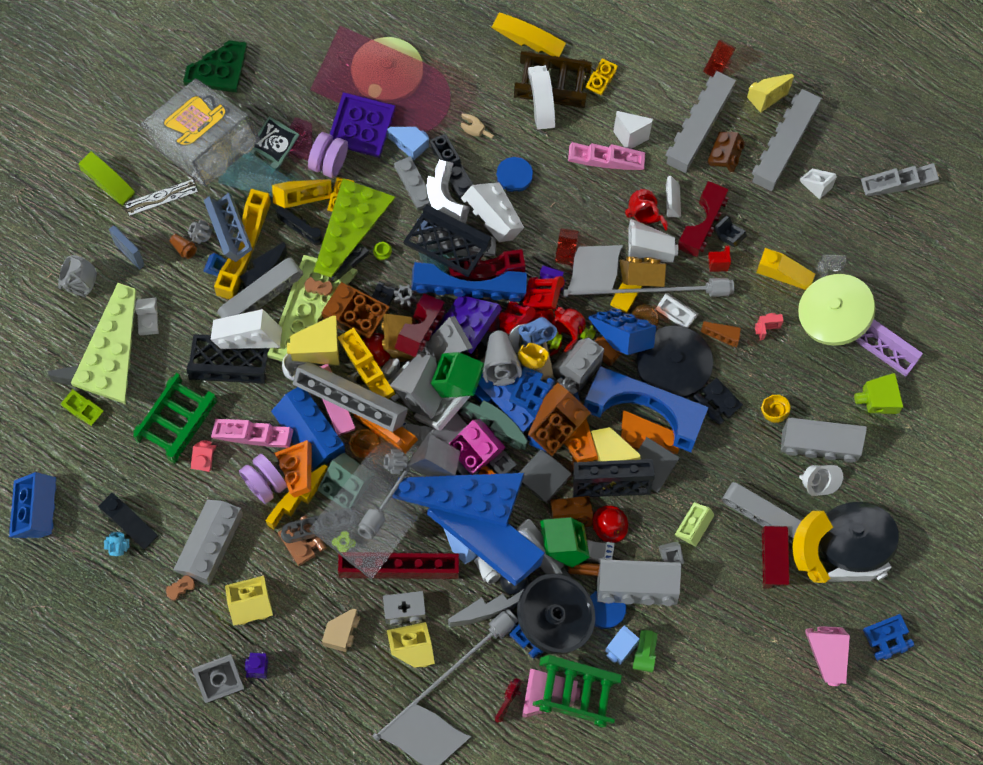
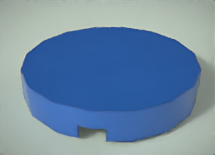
(514, 174)
(607, 615)

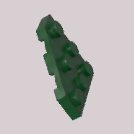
(219, 68)

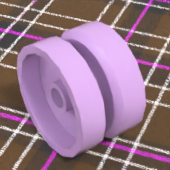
(327, 155)
(263, 479)

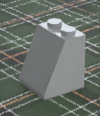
(579, 362)
(415, 388)

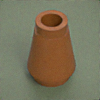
(183, 246)

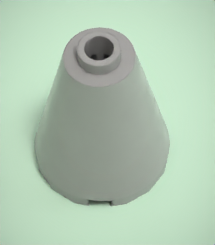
(501, 362)

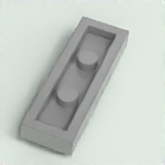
(413, 182)

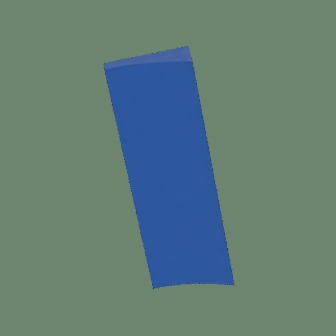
(497, 545)

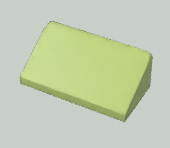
(695, 524)

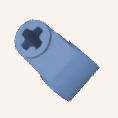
(537, 331)

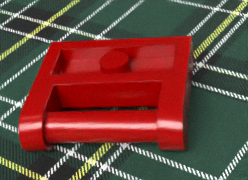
(543, 297)
(509, 320)

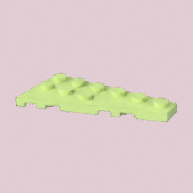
(304, 308)
(109, 351)

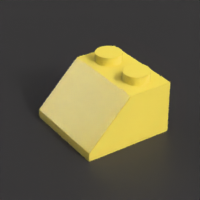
(248, 600)

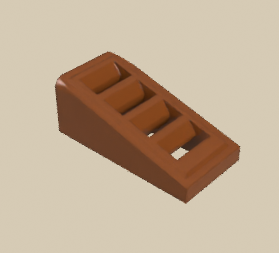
(723, 333)

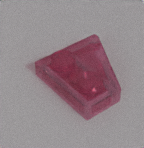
(304, 143)

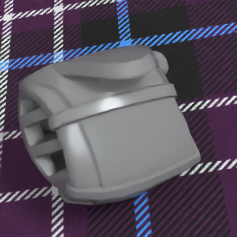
(78, 276)

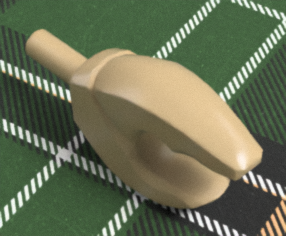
(477, 127)

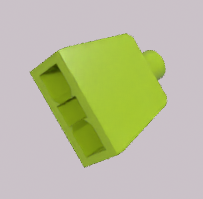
(881, 395)

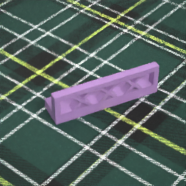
(891, 341)

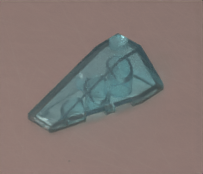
(252, 173)

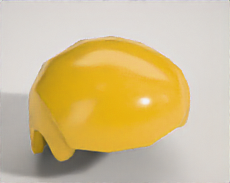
(533, 356)
(775, 408)

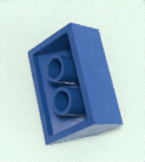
(32, 506)

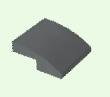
(662, 459)
(544, 476)

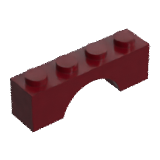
(693, 237)
(492, 268)
(414, 336)

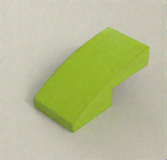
(81, 407)

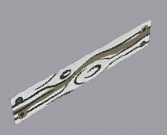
(161, 197)

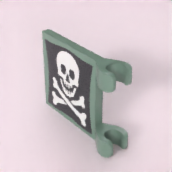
(275, 142)

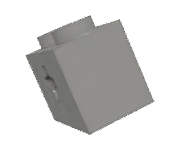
(393, 608)

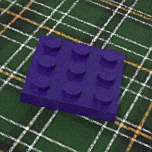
(362, 123)
(473, 316)

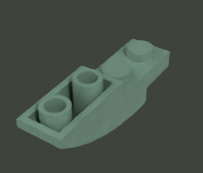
(500, 423)

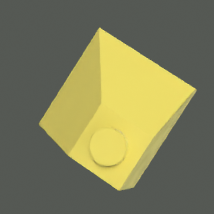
(769, 91)
(412, 645)

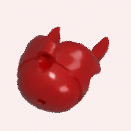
(641, 207)
(568, 322)

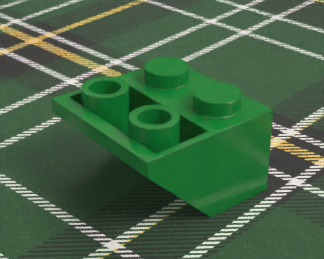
(457, 375)
(565, 540)

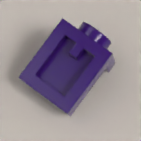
(547, 272)

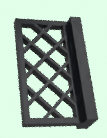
(458, 230)
(210, 372)
(619, 471)

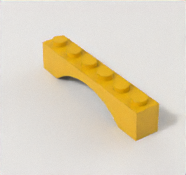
(253, 219)

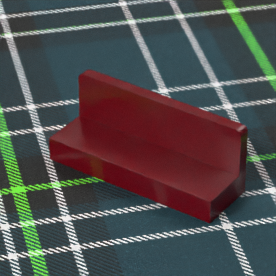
(775, 556)

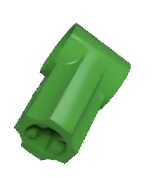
(644, 656)

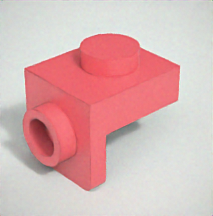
(766, 322)
(202, 455)

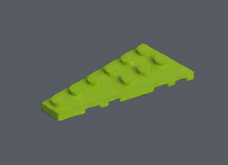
(351, 219)

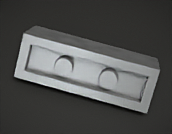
(530, 531)

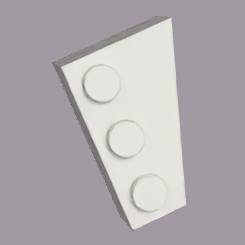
(246, 330)

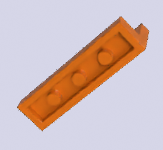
(400, 438)

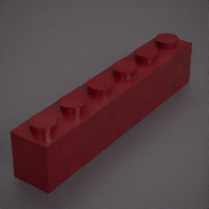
(408, 567)

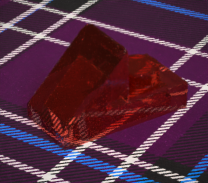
(720, 58)
(566, 246)

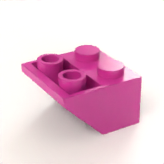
(477, 446)

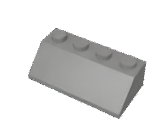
(823, 439)
(209, 540)
(638, 582)

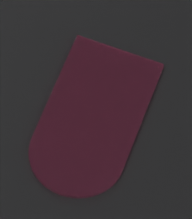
(384, 75)

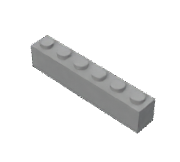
(701, 121)
(786, 140)
(350, 396)

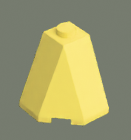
(316, 343)
(612, 447)

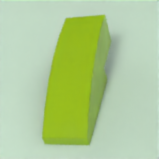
(106, 178)

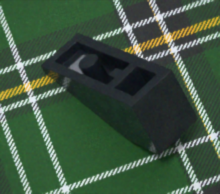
(127, 521)

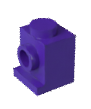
(256, 665)

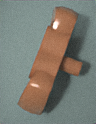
(318, 287)
(180, 587)

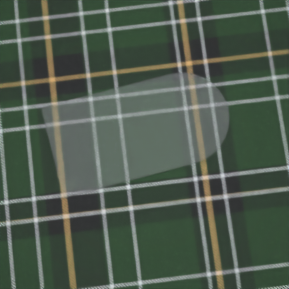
(362, 492)

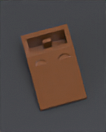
(355, 310)
(557, 419)

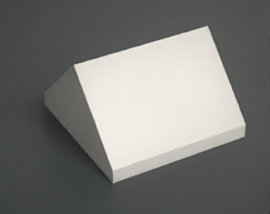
(632, 129)

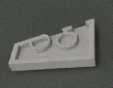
(447, 339)

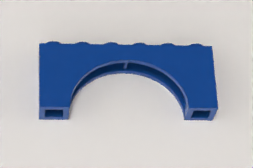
(682, 414)

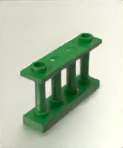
(185, 433)
(589, 674)

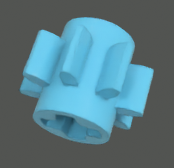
(116, 543)

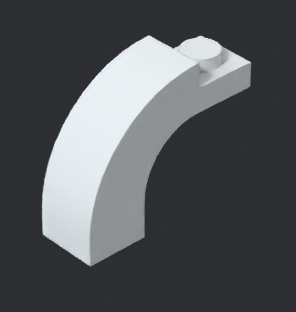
(542, 97)
(439, 194)

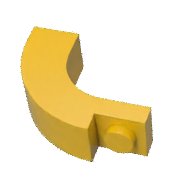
(806, 545)

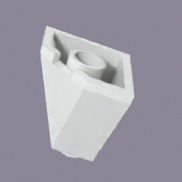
(650, 243)

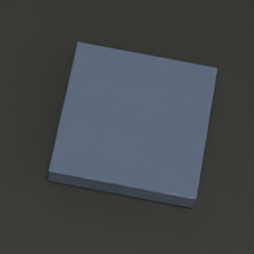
(126, 247)

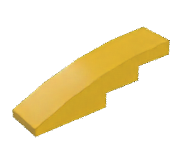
(528, 34)
(365, 364)
(289, 504)

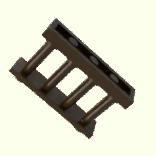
(560, 95)

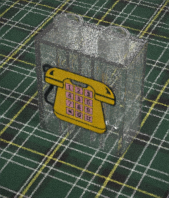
(201, 132)

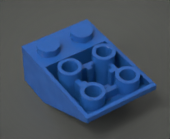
(624, 331)

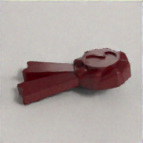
(510, 693)

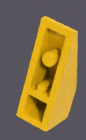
(301, 192)
(784, 269)

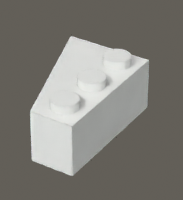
(495, 209)

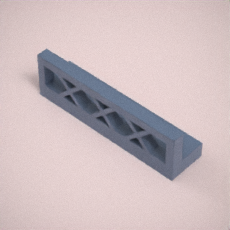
(224, 230)

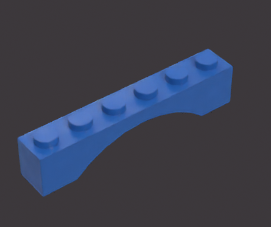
(430, 278)

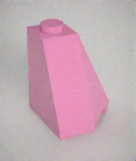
(830, 651)
(536, 690)

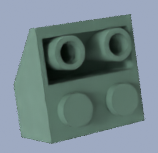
(337, 475)

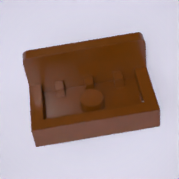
(727, 150)
(576, 508)

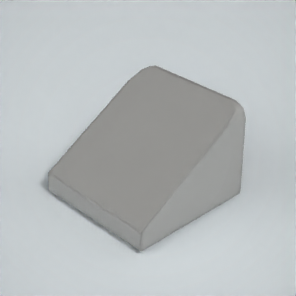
(671, 553)

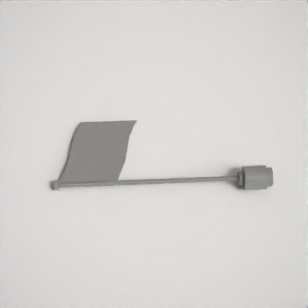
(597, 270)
(375, 518)
(424, 733)

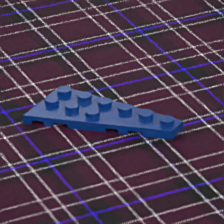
(472, 496)

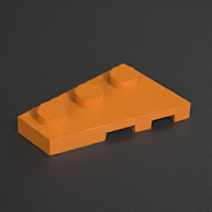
(636, 429)
(581, 444)
(296, 466)

